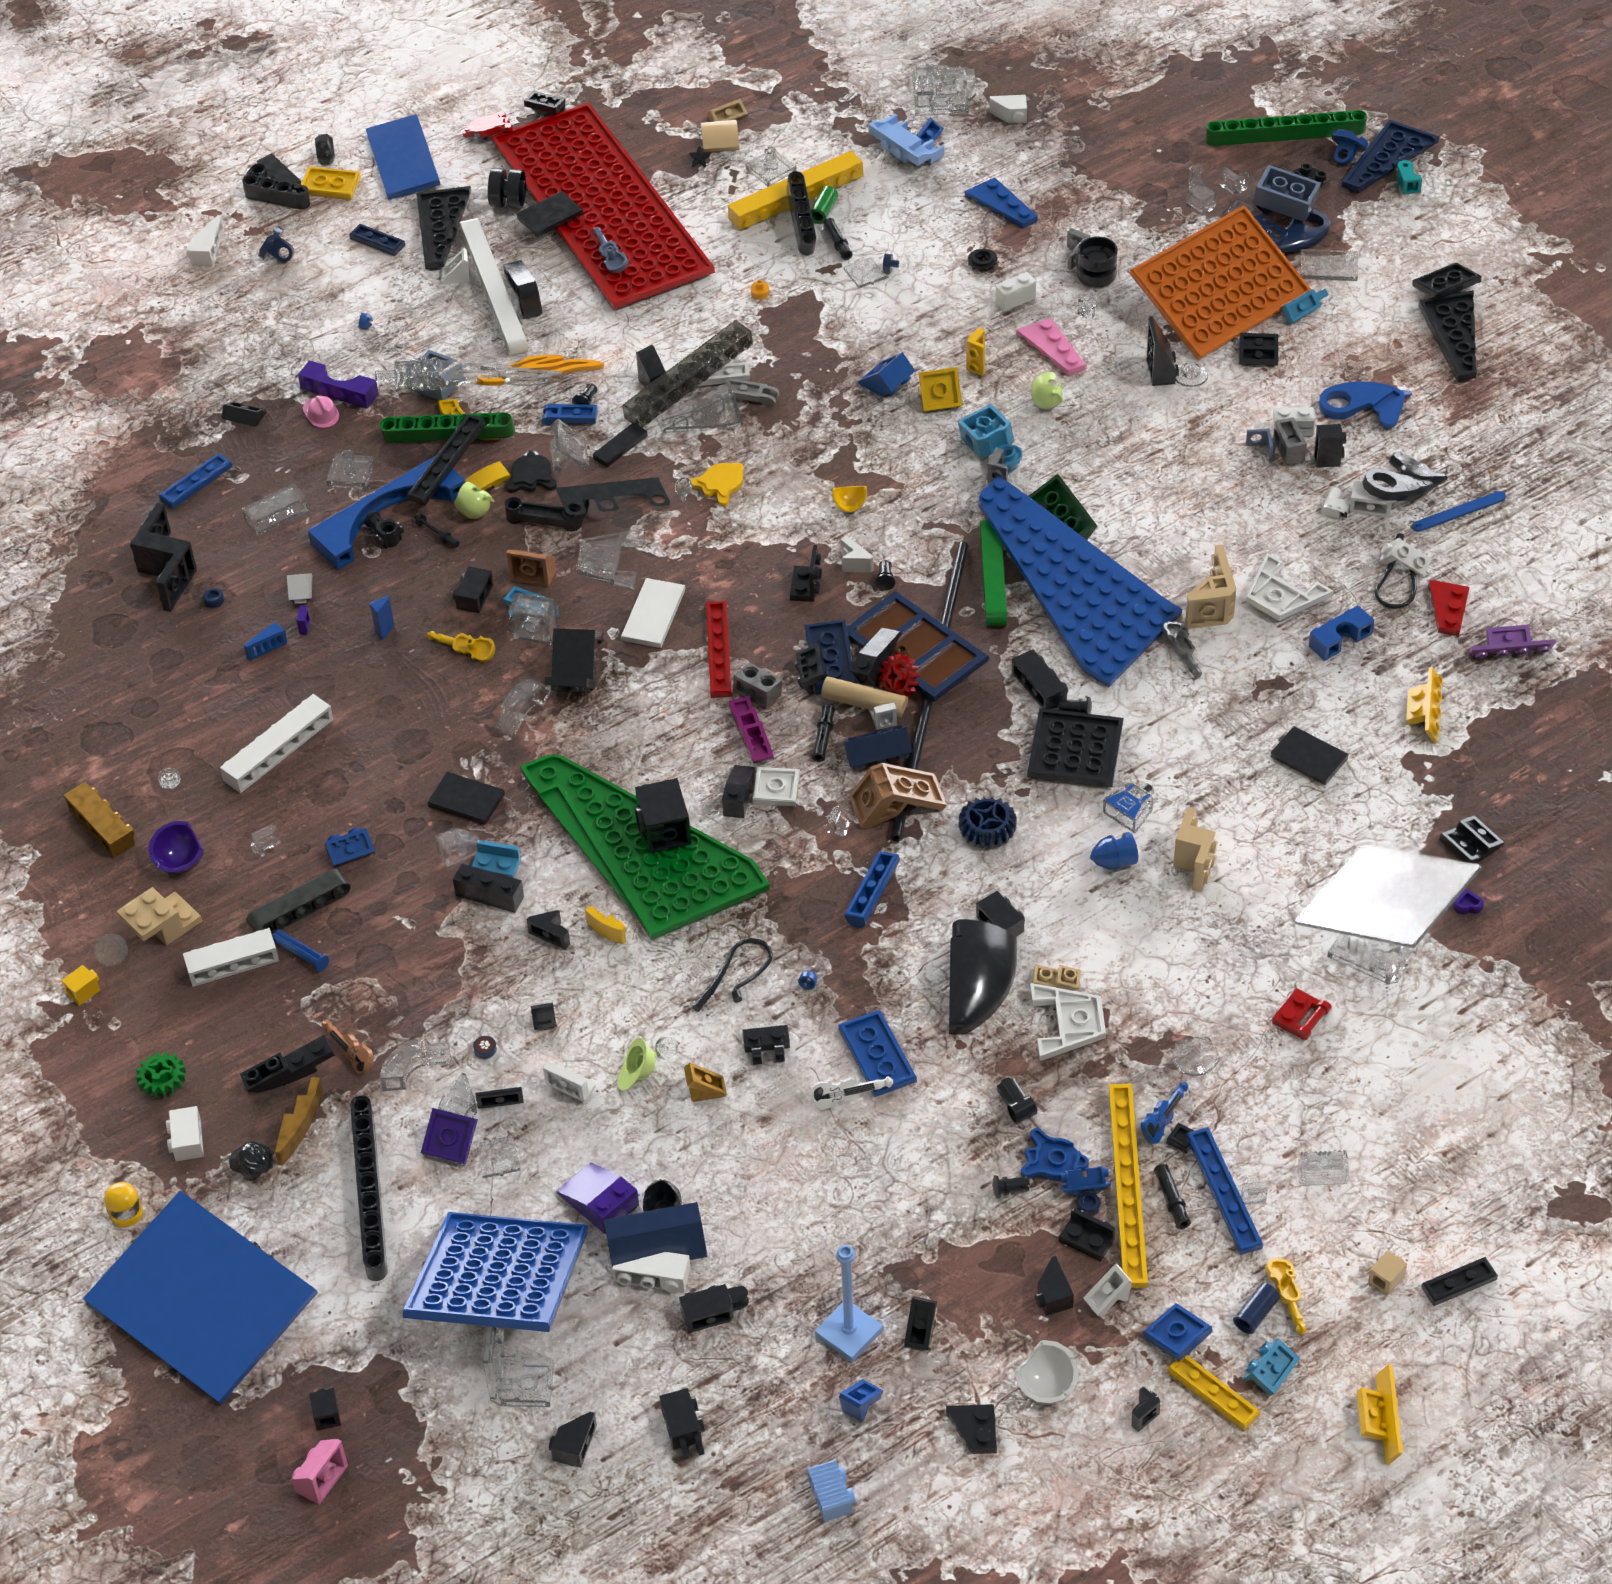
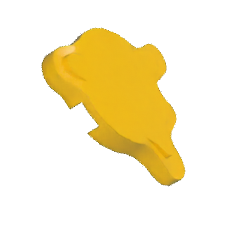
(721, 481)

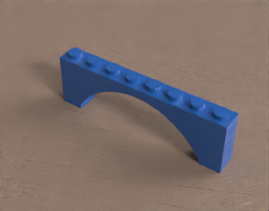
(337, 534)

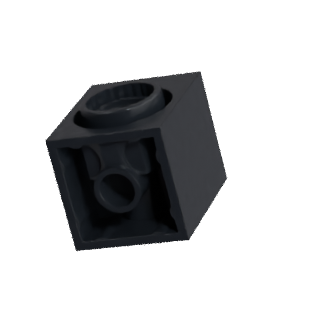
(662, 815)

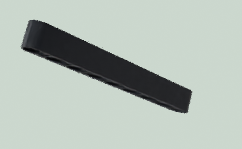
(365, 1137)

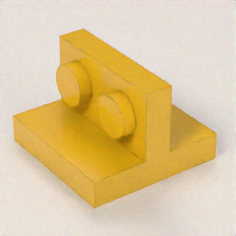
(939, 388)

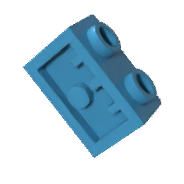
(497, 858)
(1271, 1366)

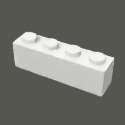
(231, 957)

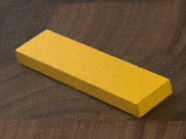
(1214, 1392)

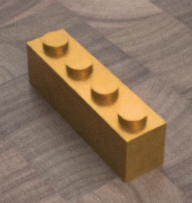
(100, 819)

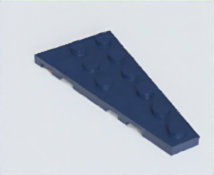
(1390, 146)

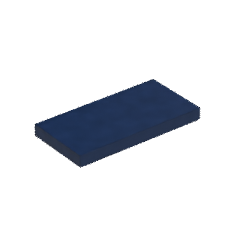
(836, 649)

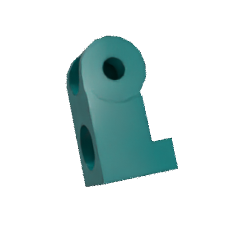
(1406, 178)

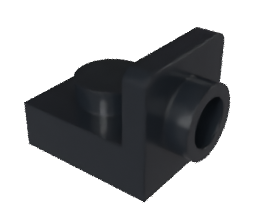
(1146, 1410)

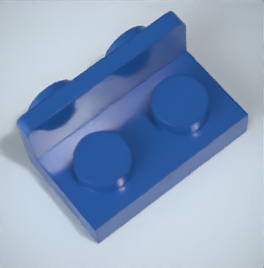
(349, 846)

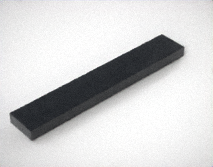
(446, 459)

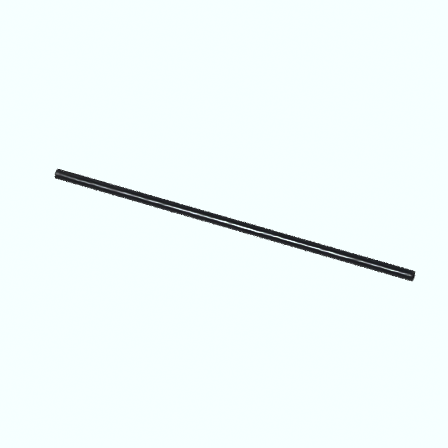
(926, 705)

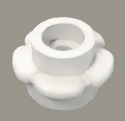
(1354, 945)

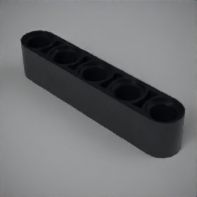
(801, 213)

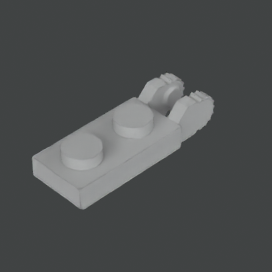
(753, 391)

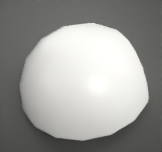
(1048, 1373)

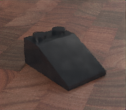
(1160, 357)

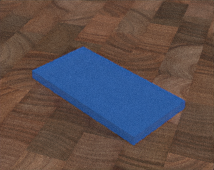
(402, 156)

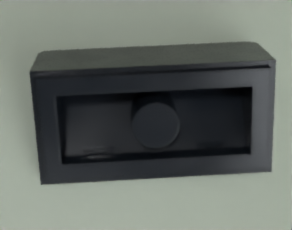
(243, 413)
(499, 1097)

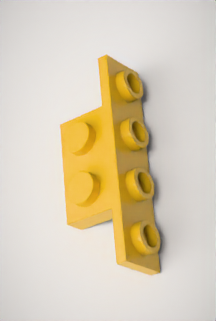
(1424, 704)
(1380, 1414)

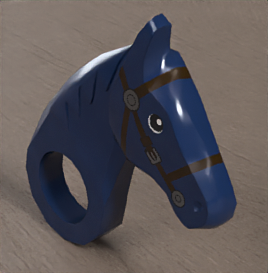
(1296, 234)

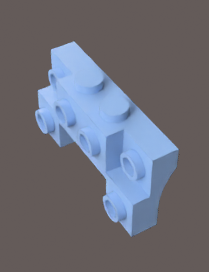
(903, 143)

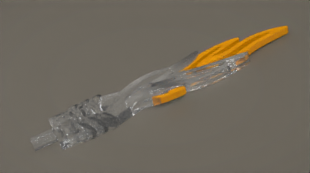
(483, 370)

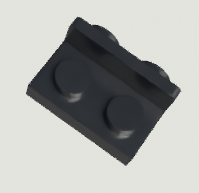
(545, 102)
(810, 667)
(1088, 1234)

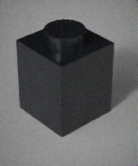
(325, 1409)

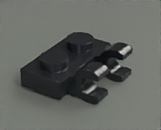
(765, 1039)

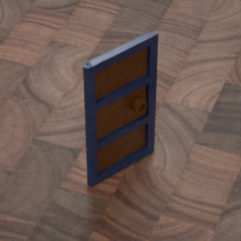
(938, 651)

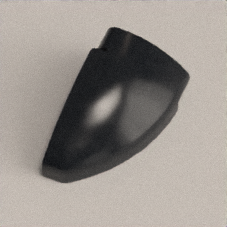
(980, 972)

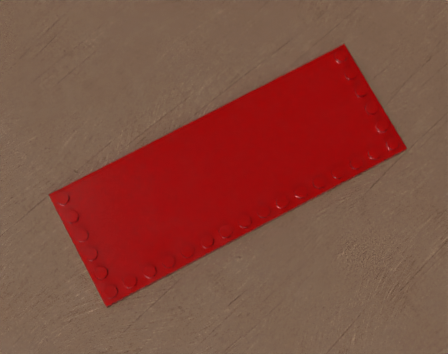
(588, 163)

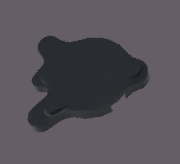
(531, 471)

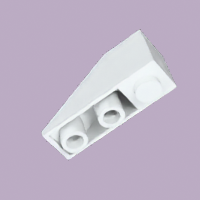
(658, 1271)

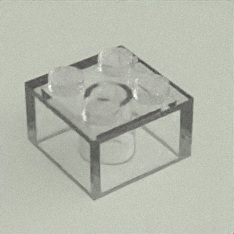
(533, 618)

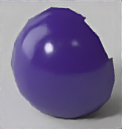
(175, 848)

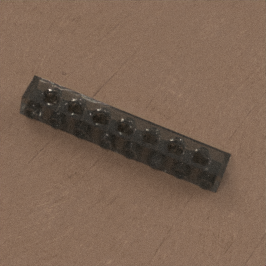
(687, 374)

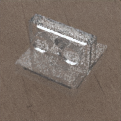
(567, 447)

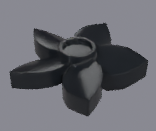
(699, 157)

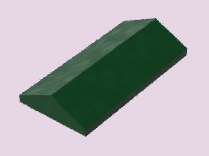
(1063, 504)

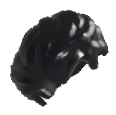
(661, 1195)

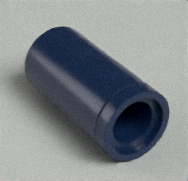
(1256, 1308)

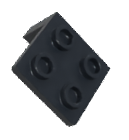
(805, 579)

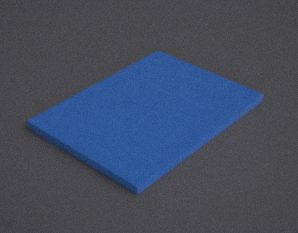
(496, 1272)
(200, 1296)

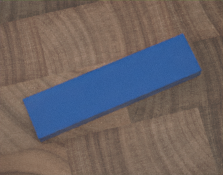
(195, 480)

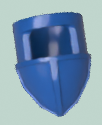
(1114, 853)

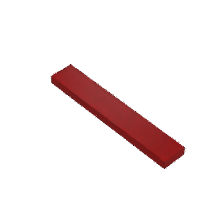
(718, 649)

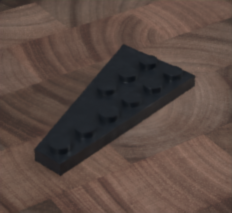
(439, 221)
(1453, 327)

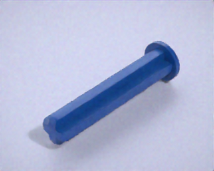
(301, 950)

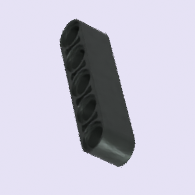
(299, 902)

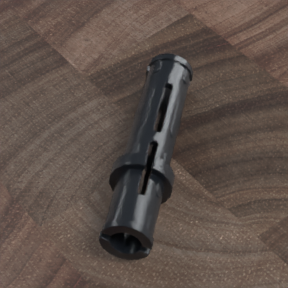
(840, 242)
(826, 715)
(1175, 1203)

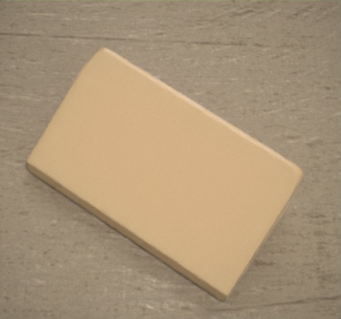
(729, 111)

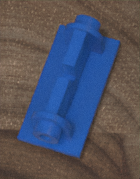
(1076, 1182)

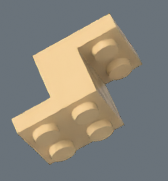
(1195, 849)
(159, 916)

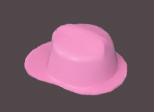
(321, 412)

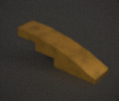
(296, 1125)

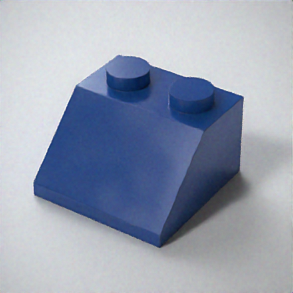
(888, 375)

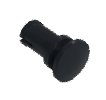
(586, 395)
(885, 579)
(1076, 705)
(1009, 1185)

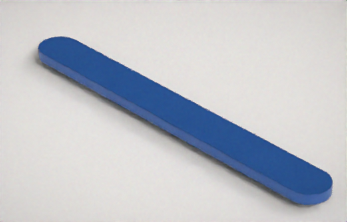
(1458, 511)

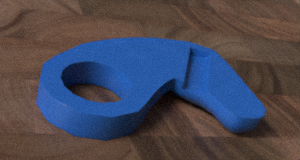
(1382, 398)

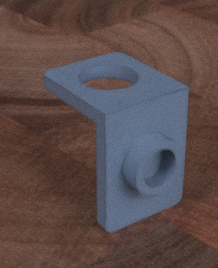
(1265, 440)

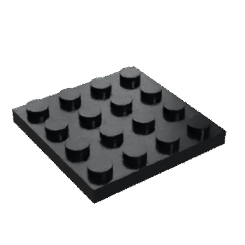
(1075, 747)

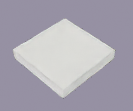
(776, 786)

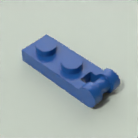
(569, 413)

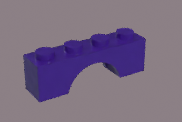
(356, 391)

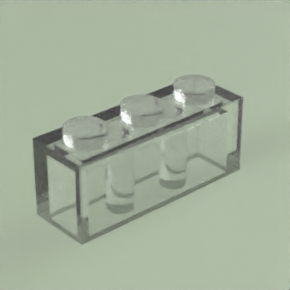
(275, 509)

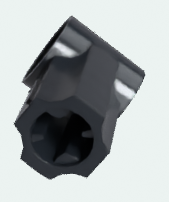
(1018, 1104)

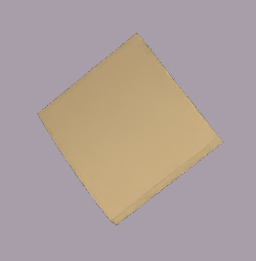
(720, 136)

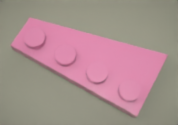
(1052, 344)

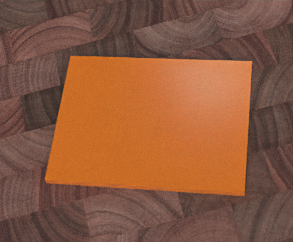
(1219, 282)

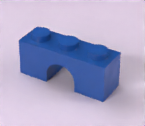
(1327, 639)

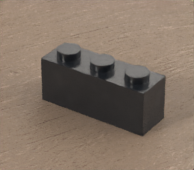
(1039, 679)
(488, 888)

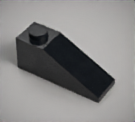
(872, 656)
(737, 791)

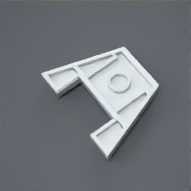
(1278, 597)
(1078, 1019)

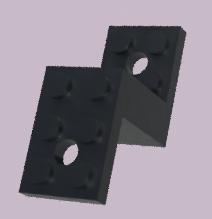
(163, 556)
(574, 660)

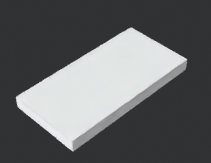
(653, 613)

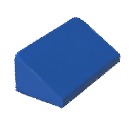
(929, 131)
(382, 616)

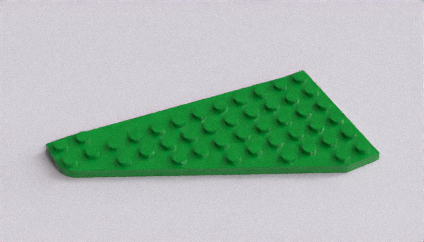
(658, 887)

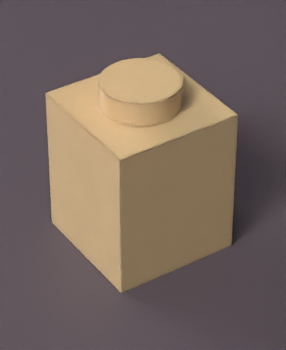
(1387, 1272)

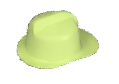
(637, 1064)

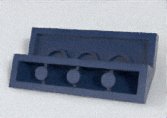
(654, 1232)

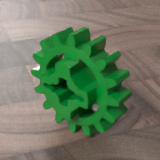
(160, 1074)

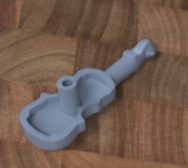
(615, 261)

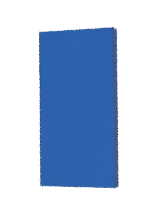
(877, 1051)

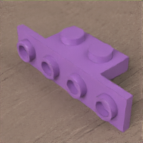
(1508, 640)

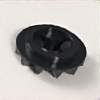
(977, 256)

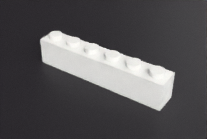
(276, 743)

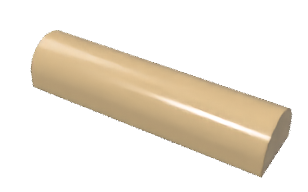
(861, 695)

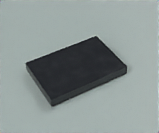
(549, 214)
(1446, 281)
(1309, 755)
(466, 798)

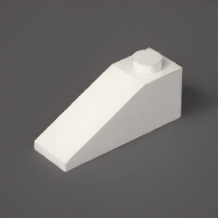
(206, 243)

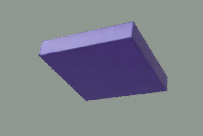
(449, 1136)

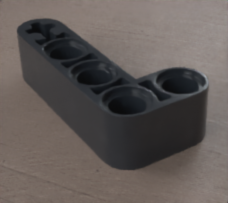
(264, 189)
(524, 287)

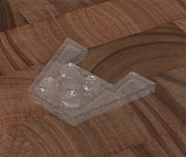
(601, 557)

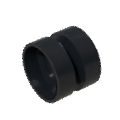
(511, 188)
(1097, 261)

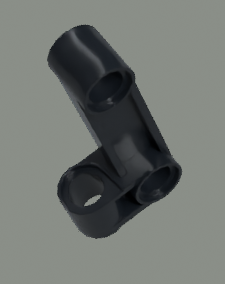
(519, 511)

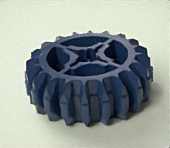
(982, 823)

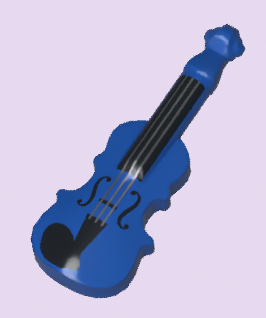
(1154, 1124)

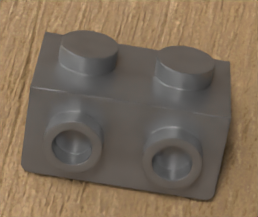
(996, 466)

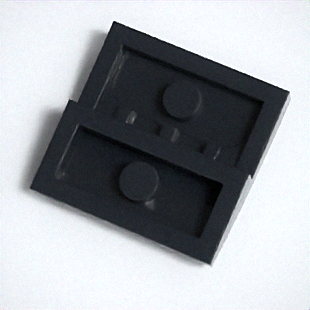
(1258, 348)
(1471, 840)

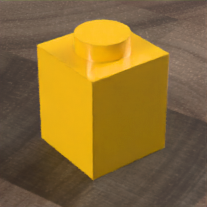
(81, 984)

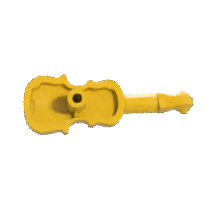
(480, 649)
(1283, 1275)

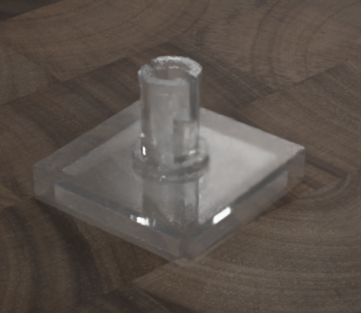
(770, 167)
(350, 470)

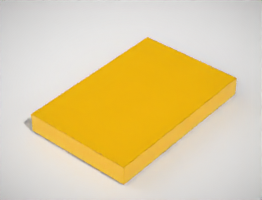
(331, 182)

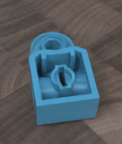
(990, 430)

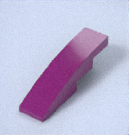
(751, 729)

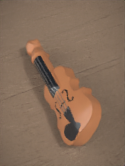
(358, 1054)

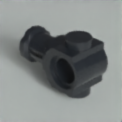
(386, 531)

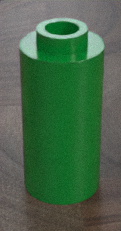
(824, 204)

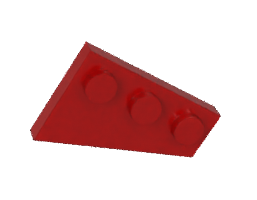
(1449, 605)

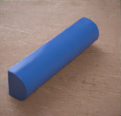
(871, 888)

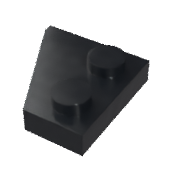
(975, 1426)

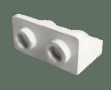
(568, 1081)

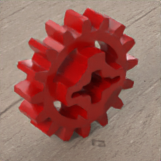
(899, 675)

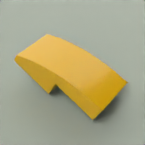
(490, 475)
(607, 927)

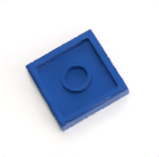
(1177, 1332)

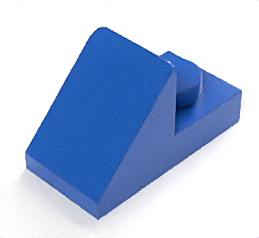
(858, 1398)

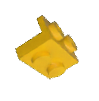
(976, 352)

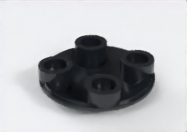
(1307, 171)

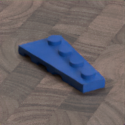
(1002, 201)

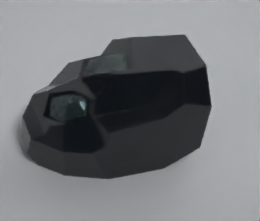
(325, 149)

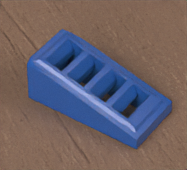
(266, 641)

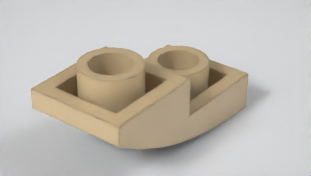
(1063, 977)

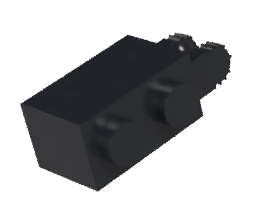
(681, 1421)

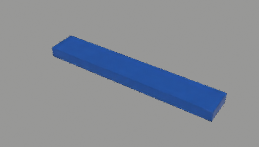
(1224, 1191)

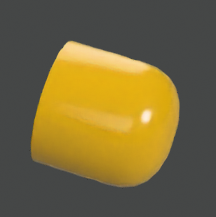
(120, 1198)

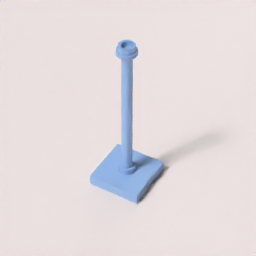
(848, 1327)

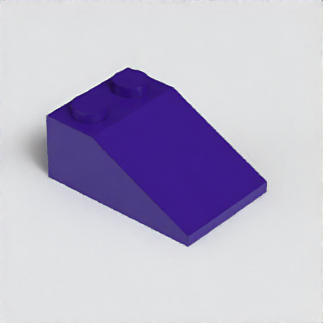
(599, 1195)

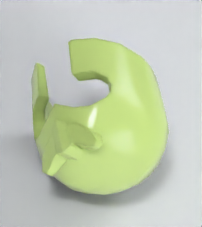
(1044, 394)
(473, 503)

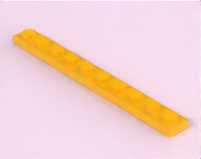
(1128, 1184)

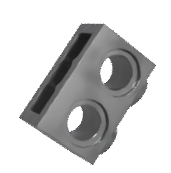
(1289, 441)
(757, 684)

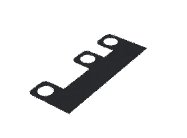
(609, 490)

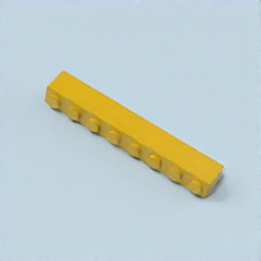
(774, 198)

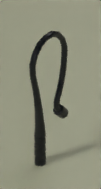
(1384, 577)
(736, 994)

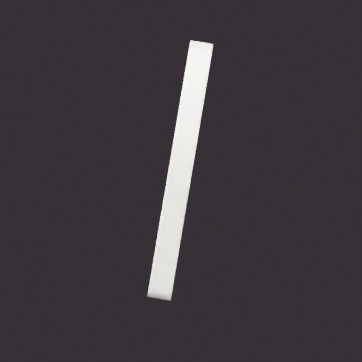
(493, 287)

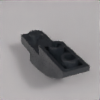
(282, 1070)

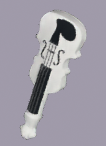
(828, 1094)

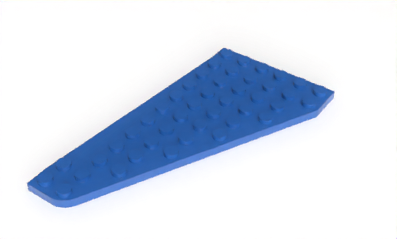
(1090, 598)

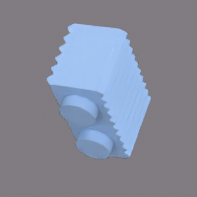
(830, 1490)

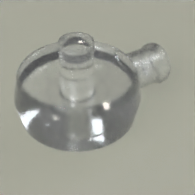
(683, 487)

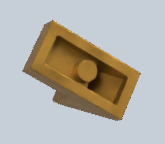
(704, 1083)

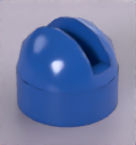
(364, 321)
(803, 979)

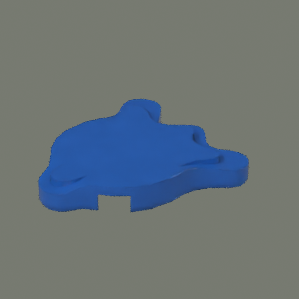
(1051, 1157)

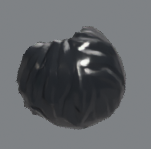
(251, 1160)

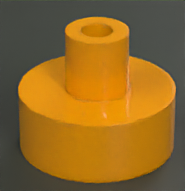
(760, 290)

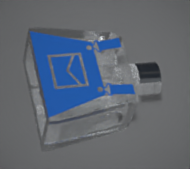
(1129, 805)

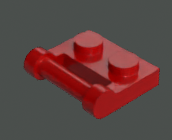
(1296, 1009)

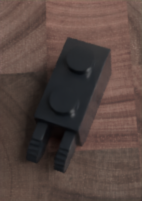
(712, 1306)

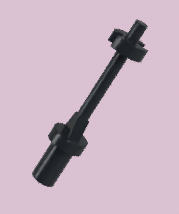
(445, 536)

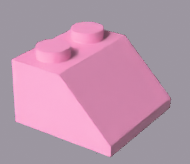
(320, 1470)

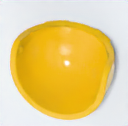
(849, 498)

